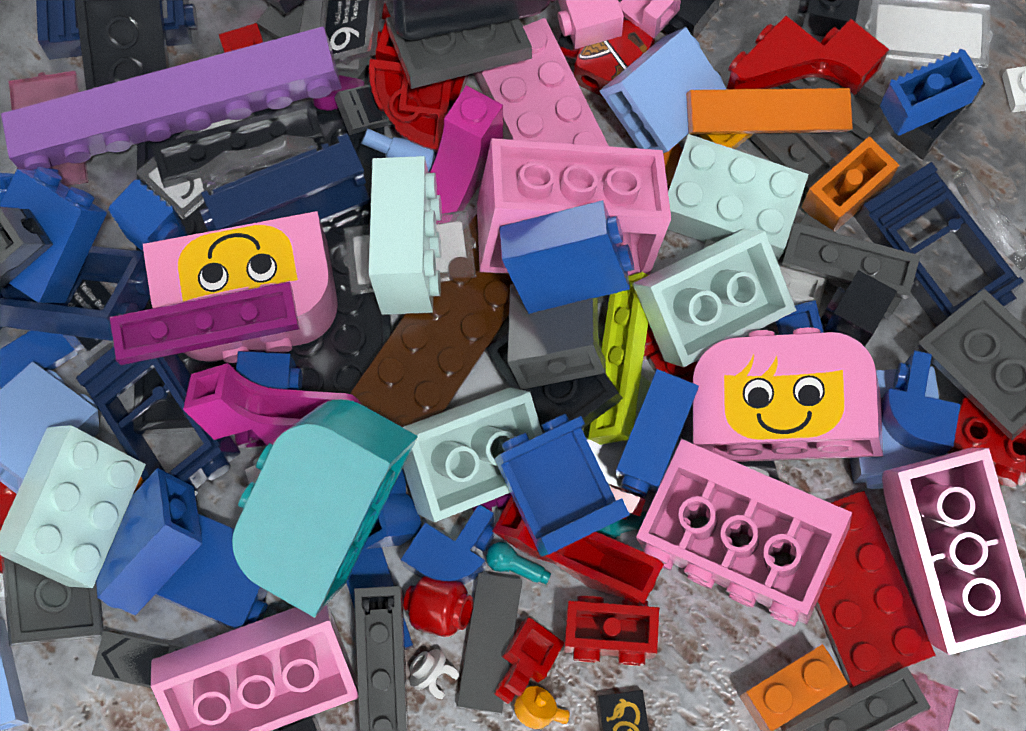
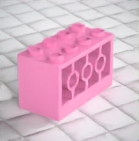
(549, 177)
(751, 504)

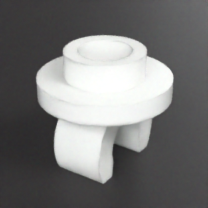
(427, 668)

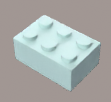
(728, 191)
(404, 235)
(714, 296)
(456, 451)
(69, 506)

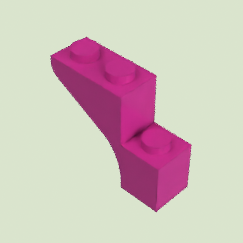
(231, 404)

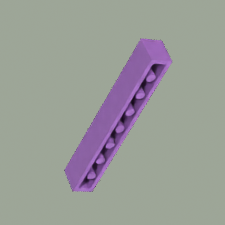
(172, 101)

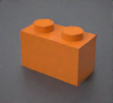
(850, 185)
(793, 689)

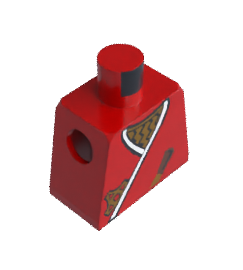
(605, 60)

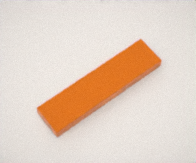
(769, 111)

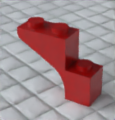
(791, 54)
(593, 560)

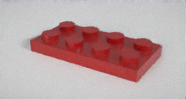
(868, 603)

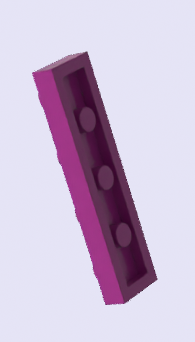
(204, 323)

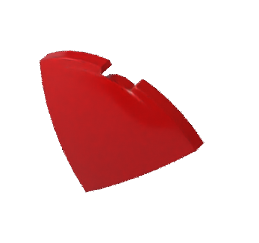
(415, 111)

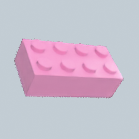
(541, 95)
(256, 675)

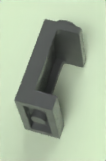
(554, 342)

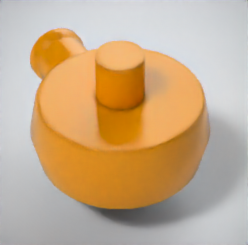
(538, 708)

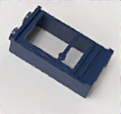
(60, 32)
(306, 183)
(910, 200)
(102, 265)
(108, 380)

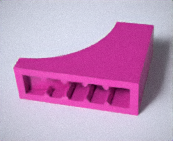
(465, 147)

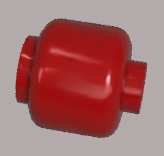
(438, 606)

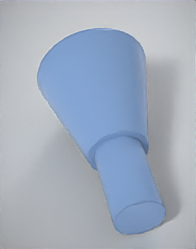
(397, 147)

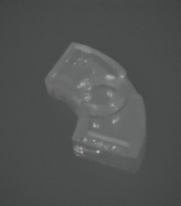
(237, 164)
(991, 217)

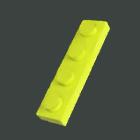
(623, 353)

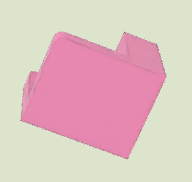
(650, 14)

